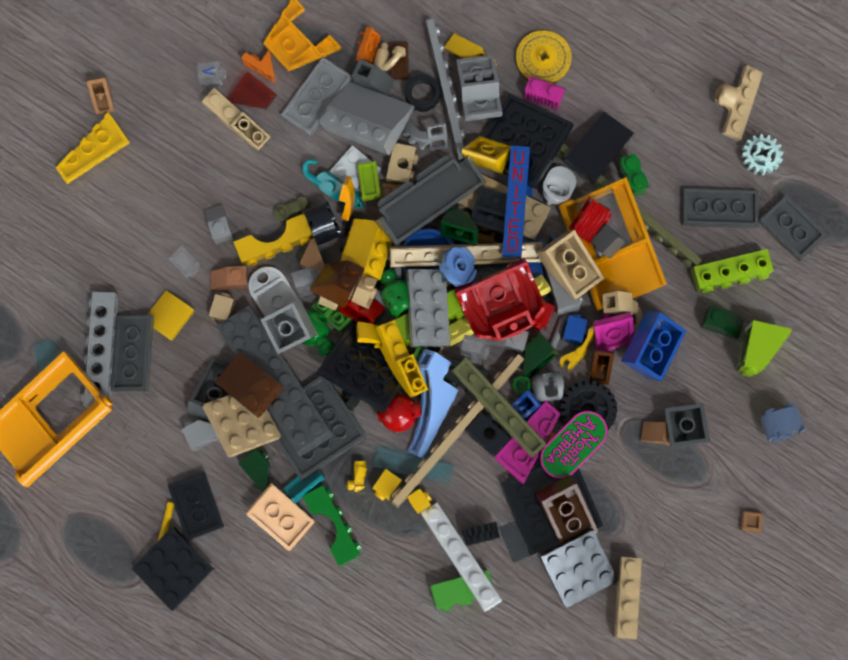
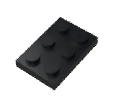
(196, 506)

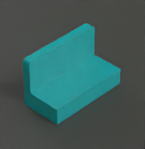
(299, 488)

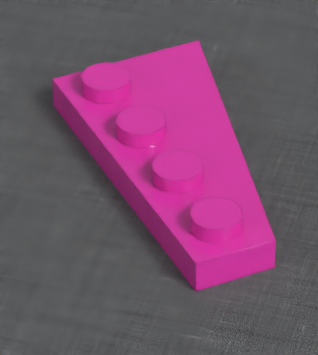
(513, 456)

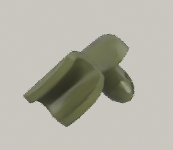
(289, 210)

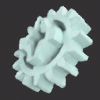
(762, 146)

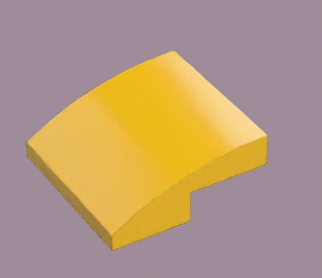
(170, 315)

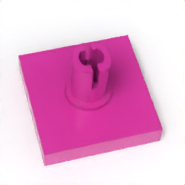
(613, 331)

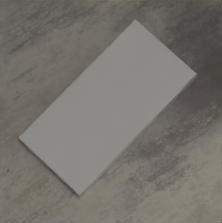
(315, 95)

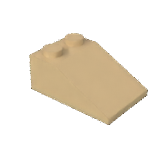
(570, 264)

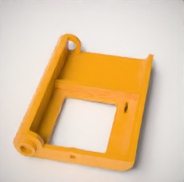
(26, 435)

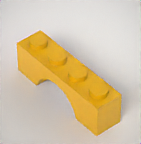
(296, 233)

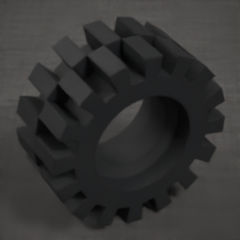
(480, 533)

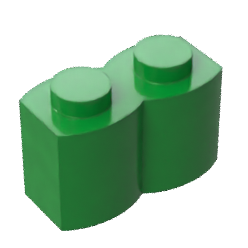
(631, 168)

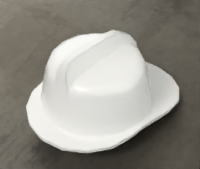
(558, 185)

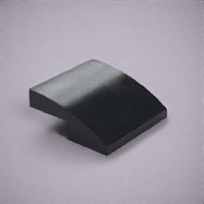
(490, 209)

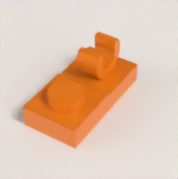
(368, 45)

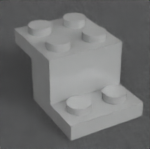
(479, 87)

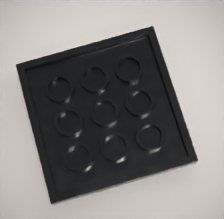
(530, 127)
(361, 371)
(529, 514)

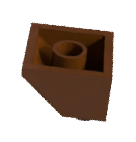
(338, 281)

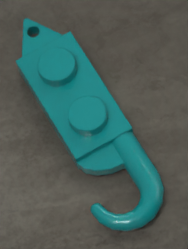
(329, 184)

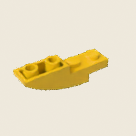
(398, 359)

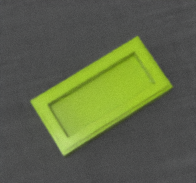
(369, 181)

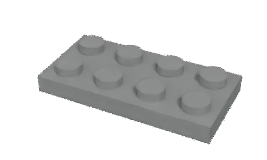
(427, 308)

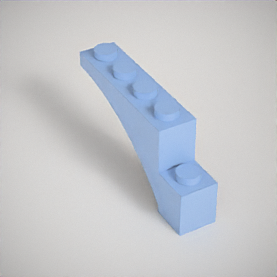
(434, 401)

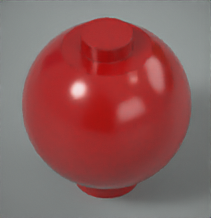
(400, 414)

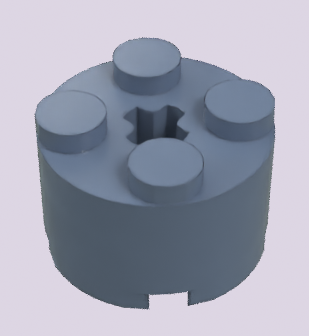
(782, 423)

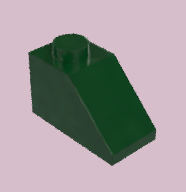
(459, 226)
(722, 322)
(538, 355)
(257, 468)

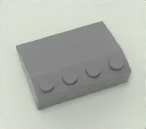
(366, 117)

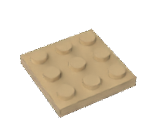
(238, 427)

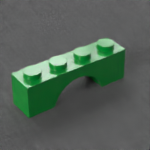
(344, 547)

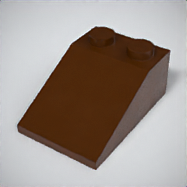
(249, 385)
(565, 509)

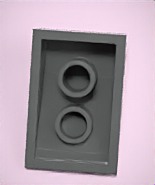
(207, 389)

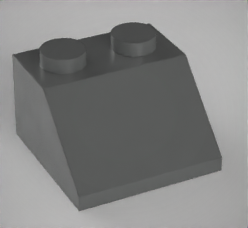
(687, 425)

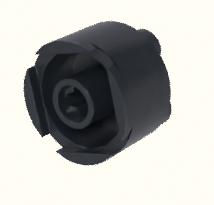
(322, 223)

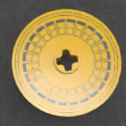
(556, 61)

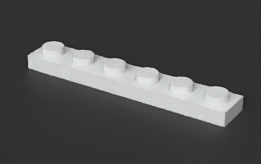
(461, 557)

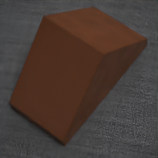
(601, 366)

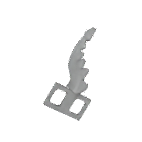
(423, 138)

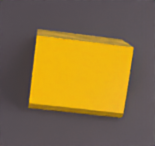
(488, 154)

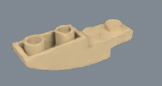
(236, 120)

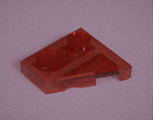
(251, 93)

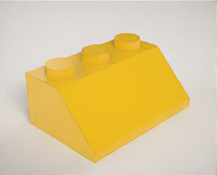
(367, 247)

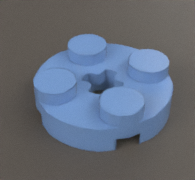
(450, 269)

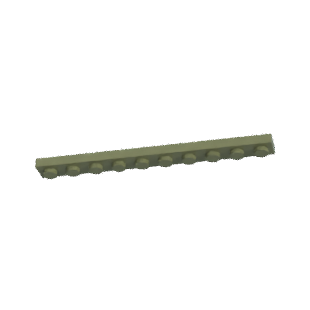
(659, 233)

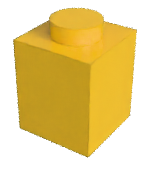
(386, 485)

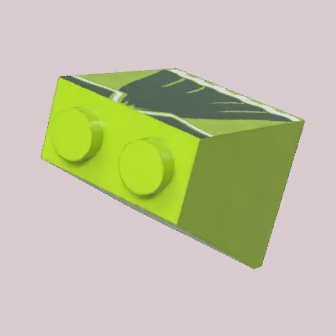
(759, 346)

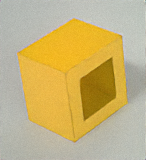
(419, 500)

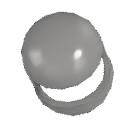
(548, 386)

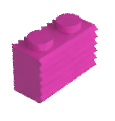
(544, 93)

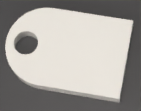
(272, 294)

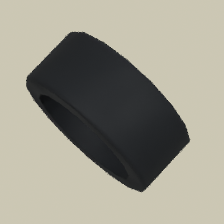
(419, 79)

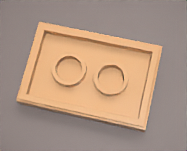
(280, 517)

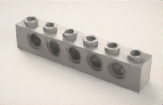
(100, 301)

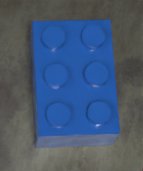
(653, 345)

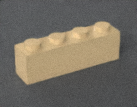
(627, 598)

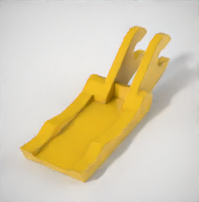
(464, 48)
(577, 355)

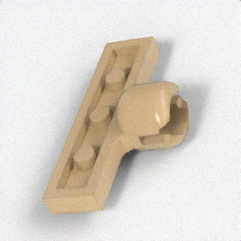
(738, 101)

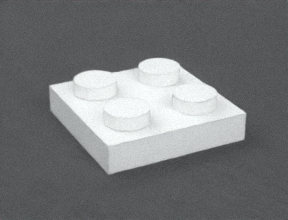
(348, 166)

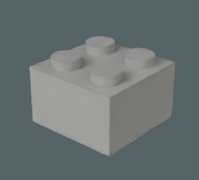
(289, 326)

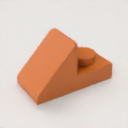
(262, 67)

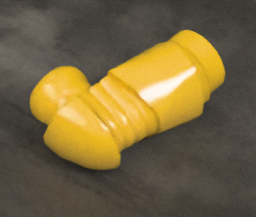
(359, 474)

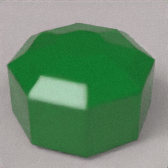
(521, 384)

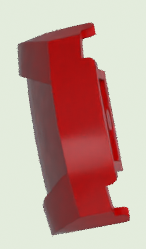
(502, 302)

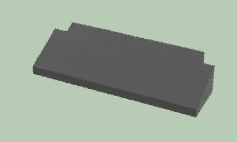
(435, 192)

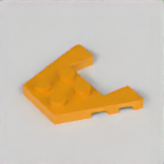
(290, 44)

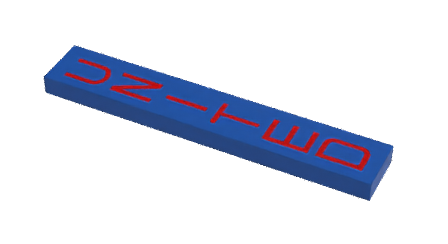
(516, 202)

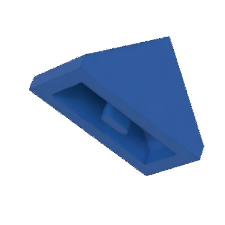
(526, 404)

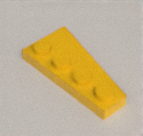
(99, 145)

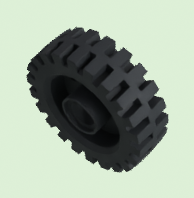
(590, 394)

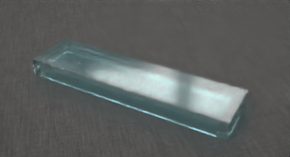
(408, 464)

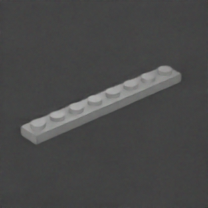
(445, 84)

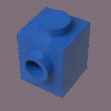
(575, 329)

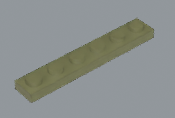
(499, 407)

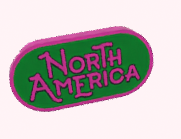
(573, 444)

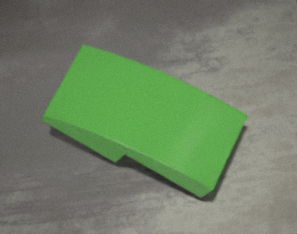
(334, 317)

